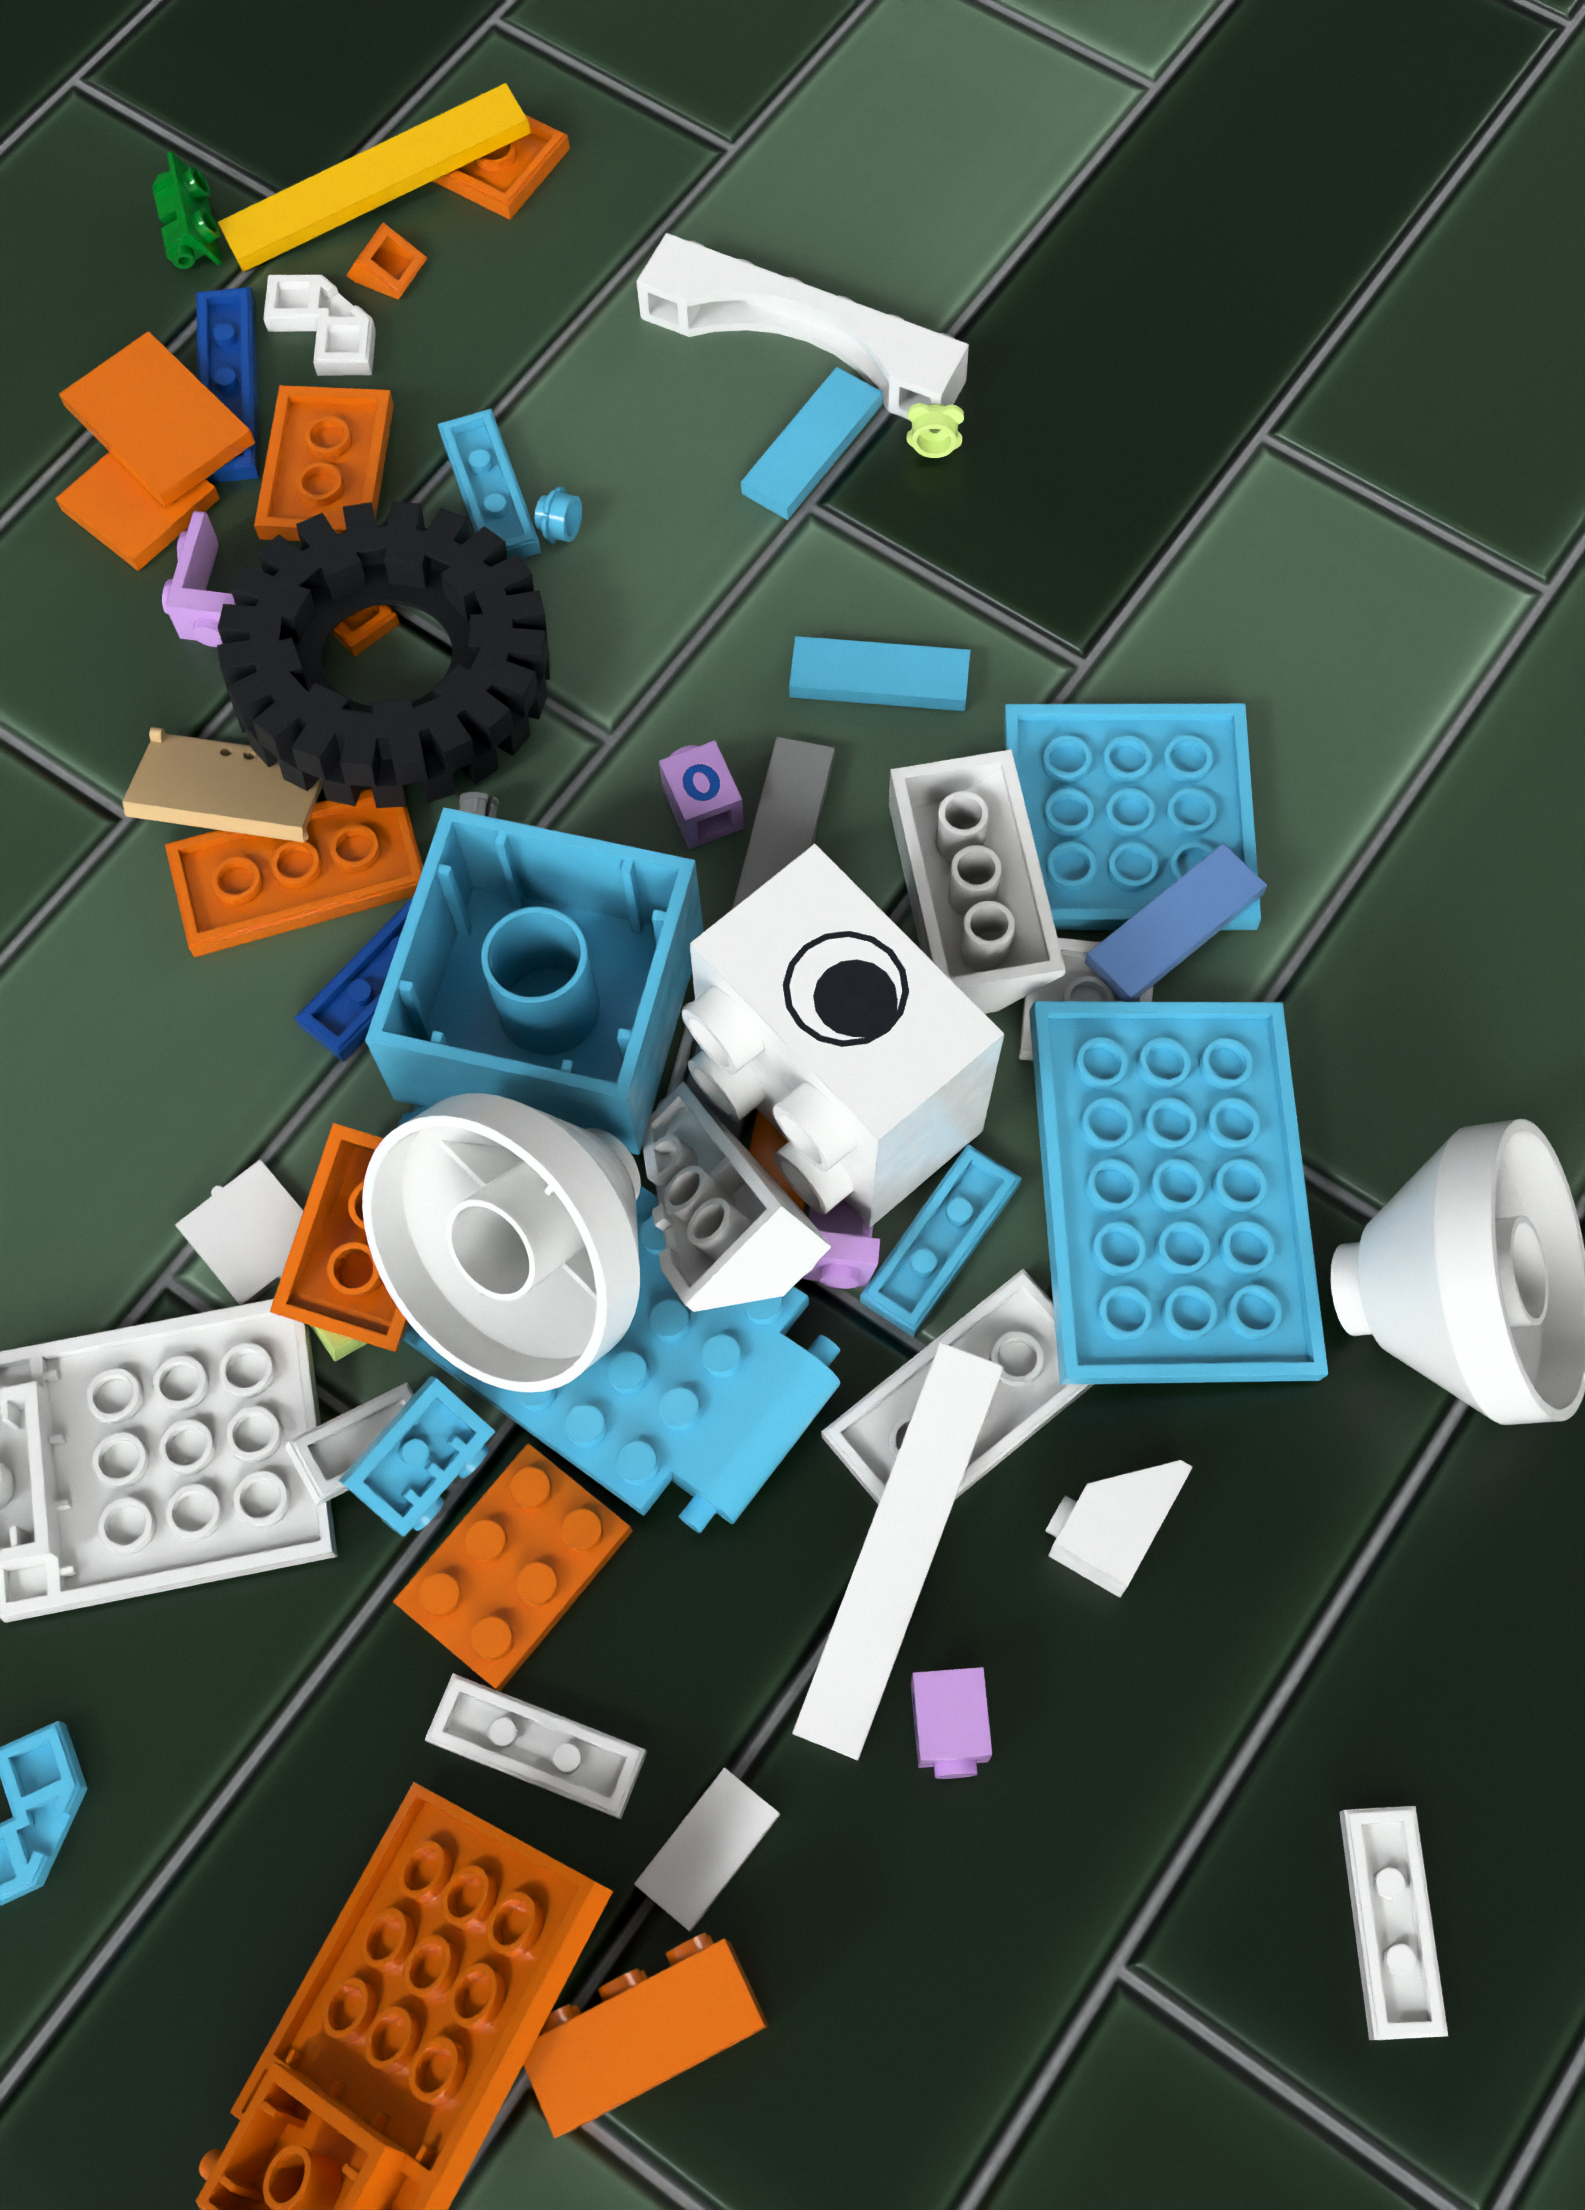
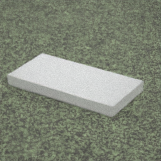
(1007, 1328)

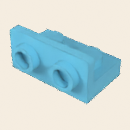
(419, 1458)

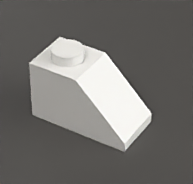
(1115, 1523)

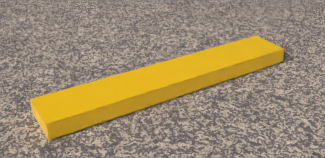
(374, 177)

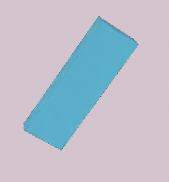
(811, 443)
(488, 481)
(879, 673)
(940, 1240)

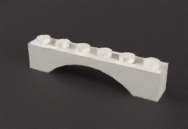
(710, 292)

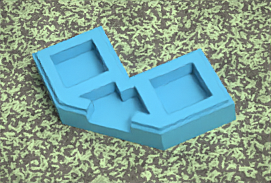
(44, 1796)

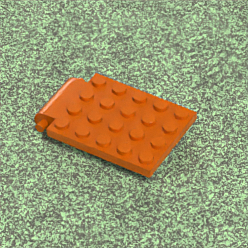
(407, 2021)

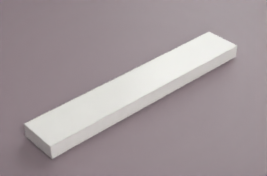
(898, 1551)

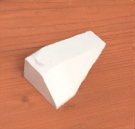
(721, 1214)

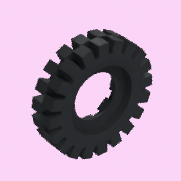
(314, 732)

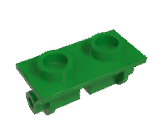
(186, 213)

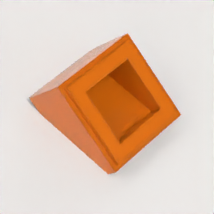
(387, 263)

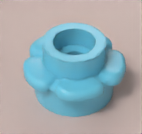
(558, 515)

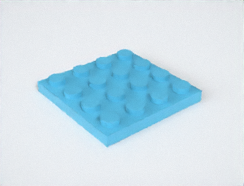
(1131, 801)

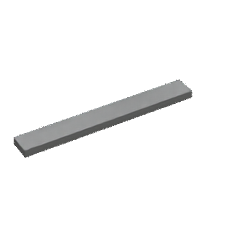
(781, 832)

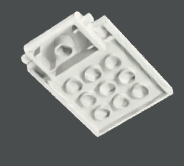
(155, 1459)

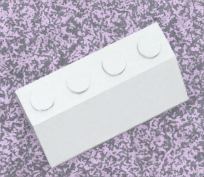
(975, 877)

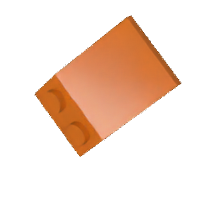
(330, 1265)

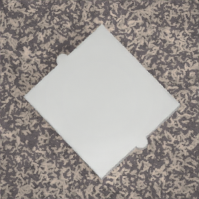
(245, 1232)

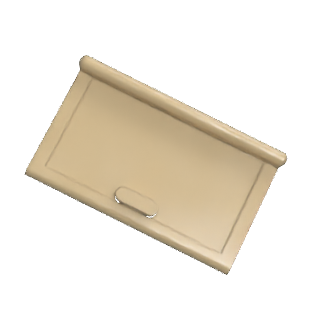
(217, 789)

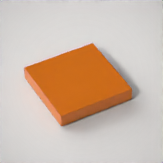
(511, 173)
(126, 515)

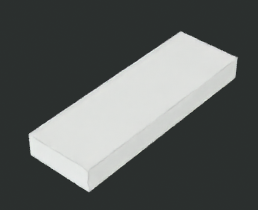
(536, 1746)
(1393, 1923)

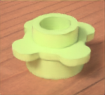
(934, 429)

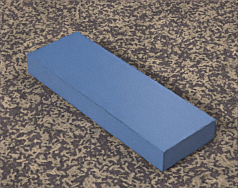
(1175, 924)

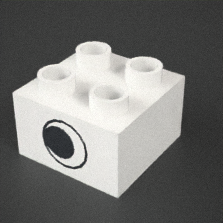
(838, 1039)

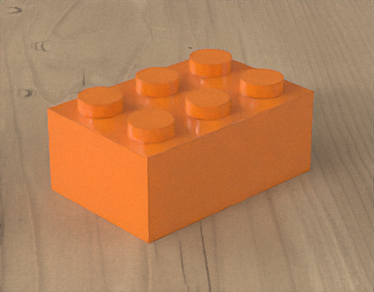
(641, 2033)

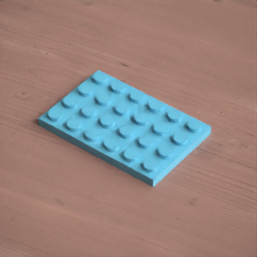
(1174, 1194)

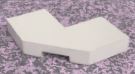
(313, 304)

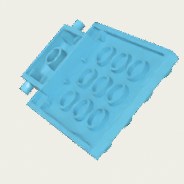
(680, 1396)

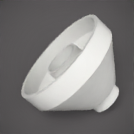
(506, 1238)
(1478, 1276)

